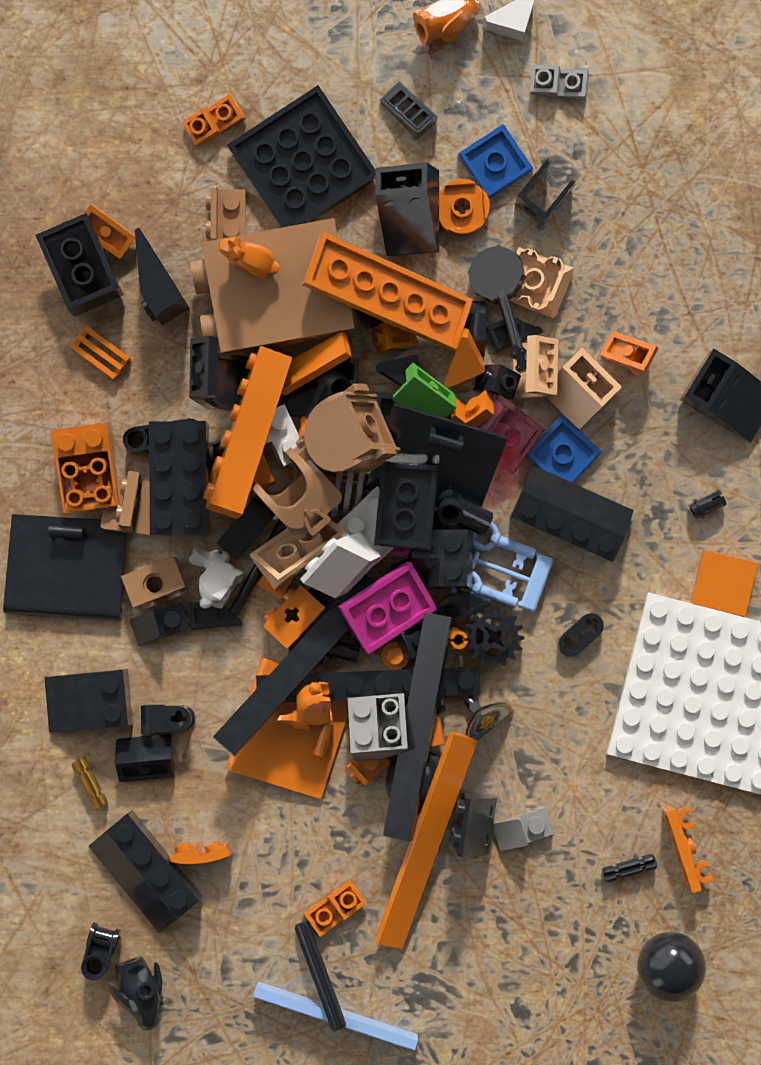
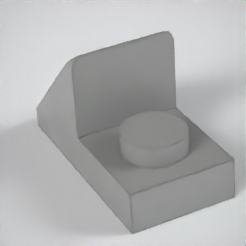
(522, 829)

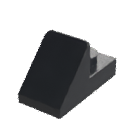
(160, 623)

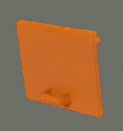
(288, 755)

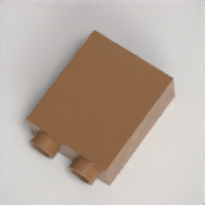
(274, 309)

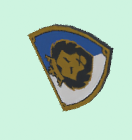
(485, 717)

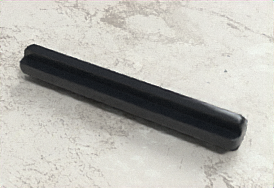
(320, 976)

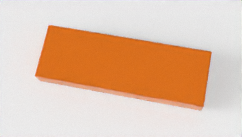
(316, 361)

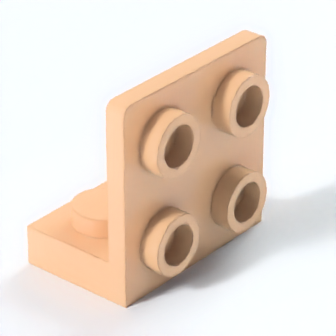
(541, 368)

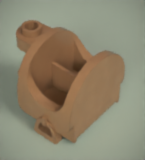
(349, 432)
(307, 500)

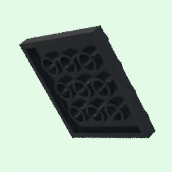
(303, 160)

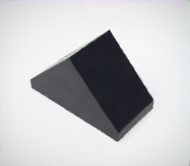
(396, 368)

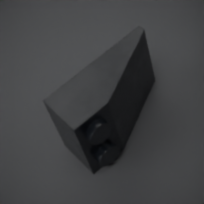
(79, 265)
(160, 293)
(88, 700)

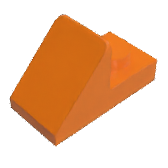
(629, 352)

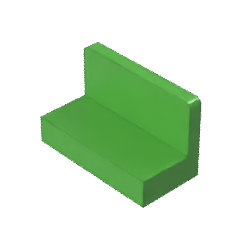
(425, 393)

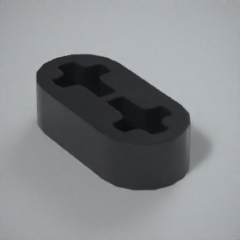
(585, 639)

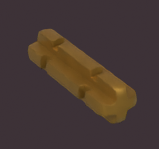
(89, 783)

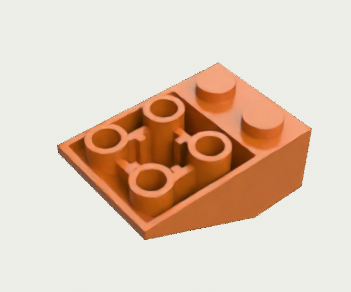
(86, 467)

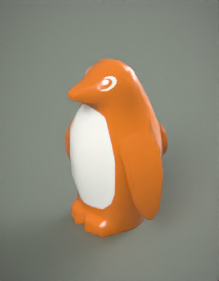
(444, 19)

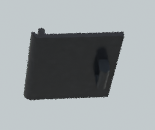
(461, 451)
(64, 568)

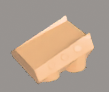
(544, 283)

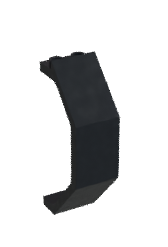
(218, 375)

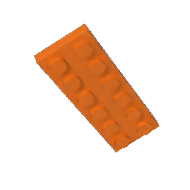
(387, 291)

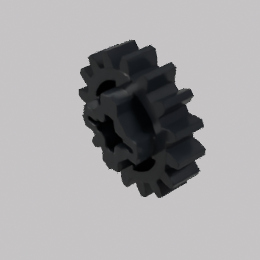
(503, 628)

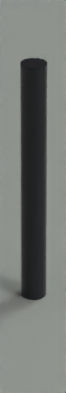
(253, 576)

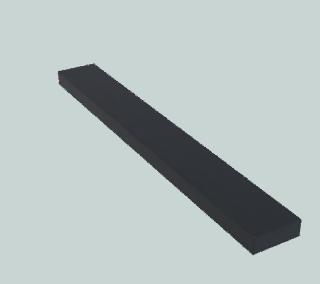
(287, 675)
(420, 723)

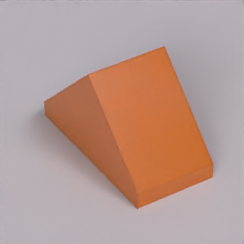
(465, 361)

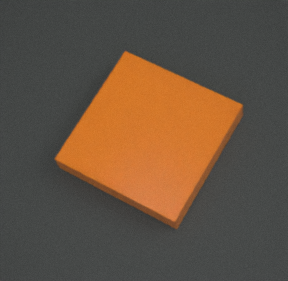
(724, 583)

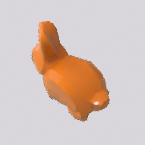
(249, 256)
(311, 709)

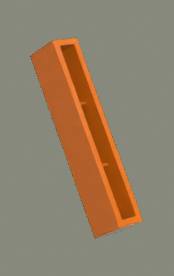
(248, 432)

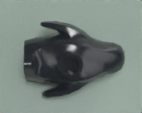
(138, 990)

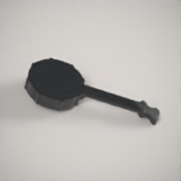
(497, 277)

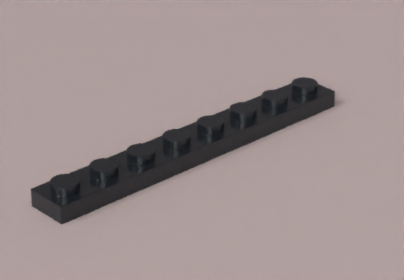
(386, 682)

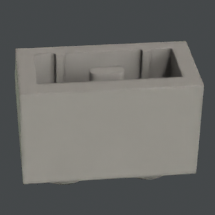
(377, 726)

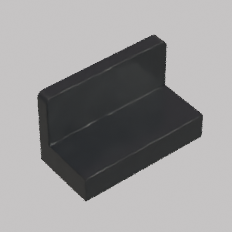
(144, 758)

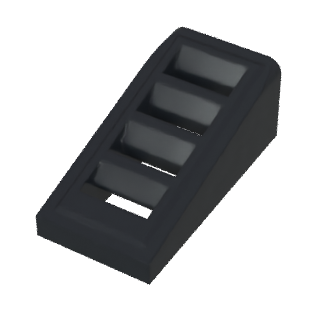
(416, 130)

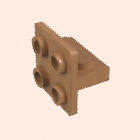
(133, 510)

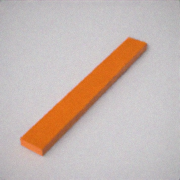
(426, 840)

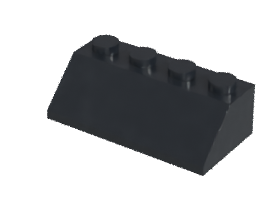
(572, 513)
(145, 871)

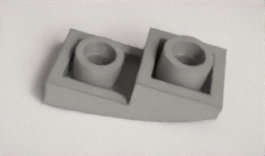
(559, 83)

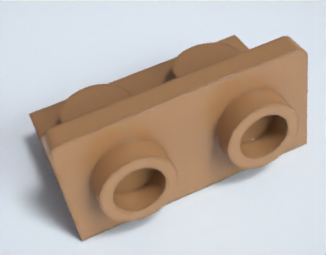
(227, 213)

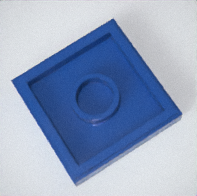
(495, 161)
(564, 450)

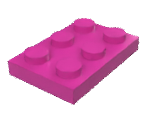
(387, 607)

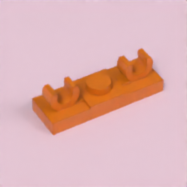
(685, 848)

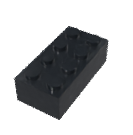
(178, 478)

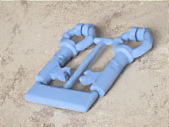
(535, 582)

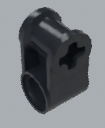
(162, 718)
(100, 946)

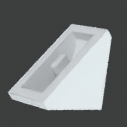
(510, 19)

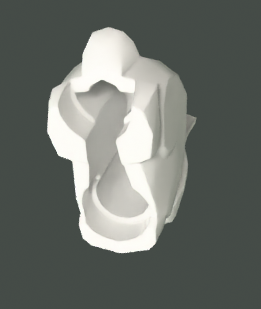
(219, 577)

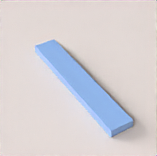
(353, 1021)

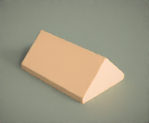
(287, 556)

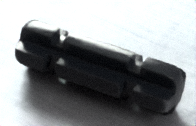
(629, 868)

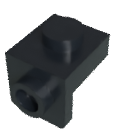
(498, 380)

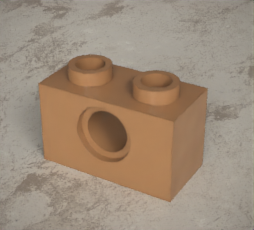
(138, 583)

